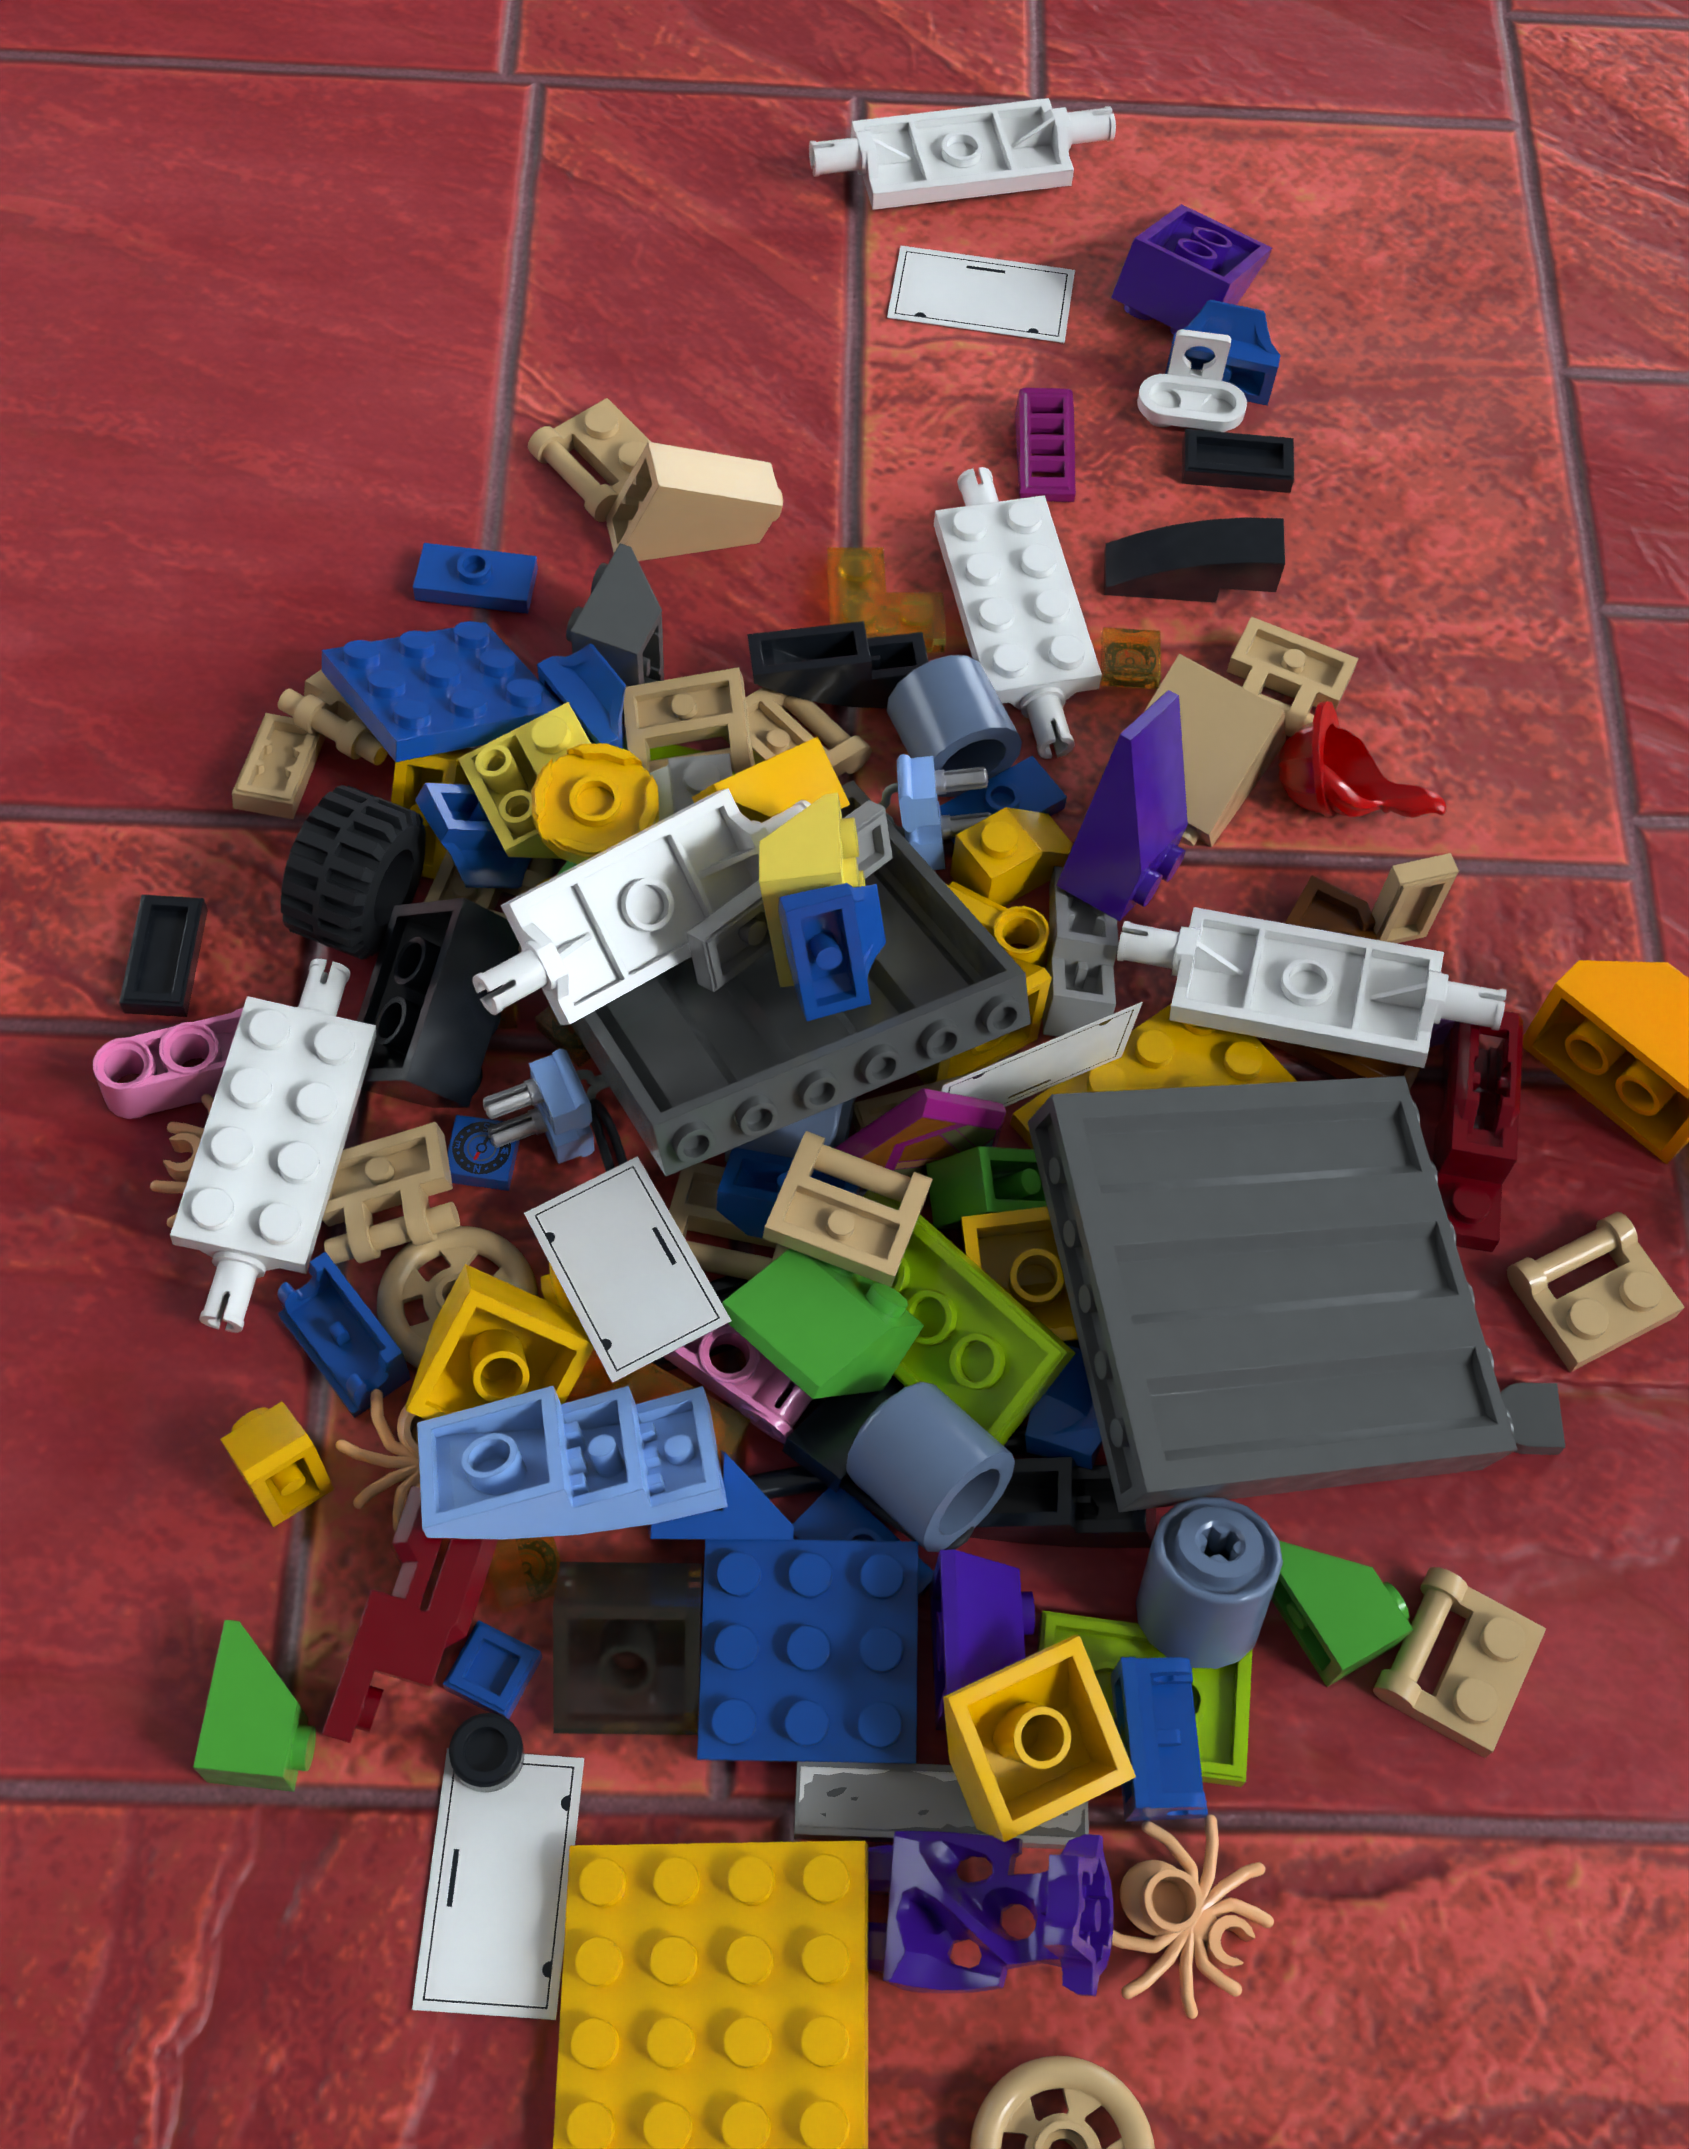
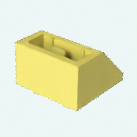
(507, 769)
(804, 855)

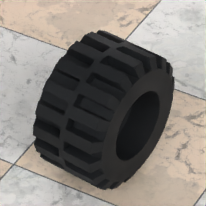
(351, 870)

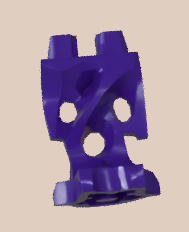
(937, 1909)

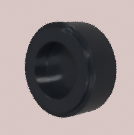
(486, 1752)

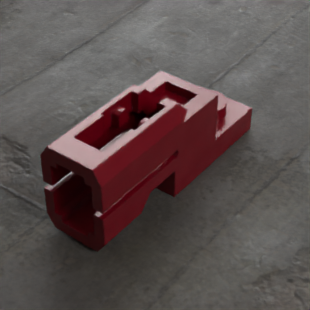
(1478, 1128)
(396, 1633)

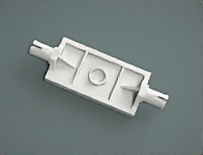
(963, 151)
(1018, 605)
(627, 909)
(1309, 985)
(273, 1140)

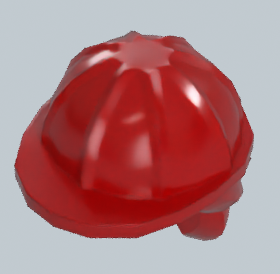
(1334, 772)

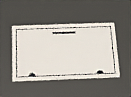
(981, 294)
(1050, 1062)
(626, 1269)
(500, 1893)

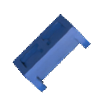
(342, 1336)
(1160, 1738)

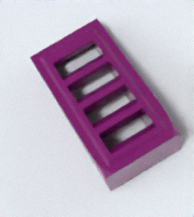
(1045, 412)

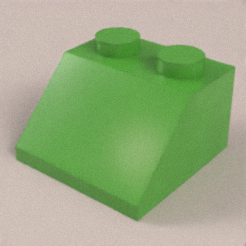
(824, 1325)

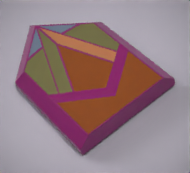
(926, 1130)

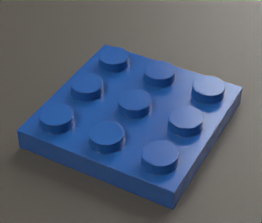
(437, 689)
(809, 1651)

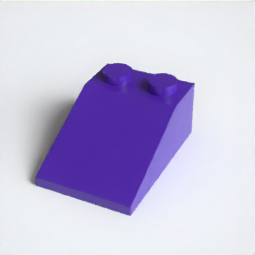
(1184, 265)
(1134, 817)

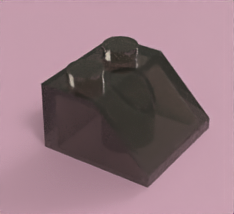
(627, 1648)

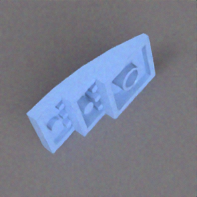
(567, 1467)

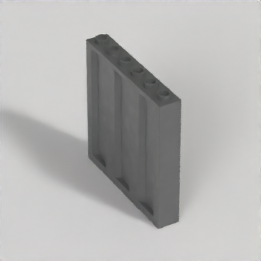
(743, 1061)
(1265, 1289)

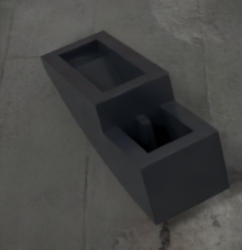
(1197, 559)
(835, 663)
(1066, 1507)

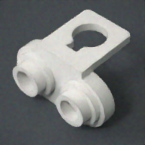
(1190, 395)

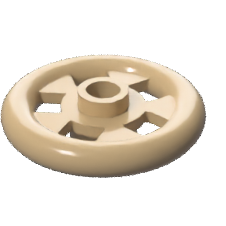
(404, 1283)
(1084, 2089)

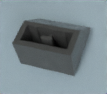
(622, 620)

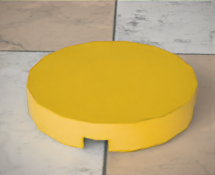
(592, 800)

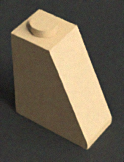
(692, 503)

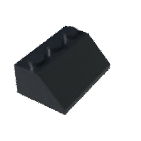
(425, 1001)

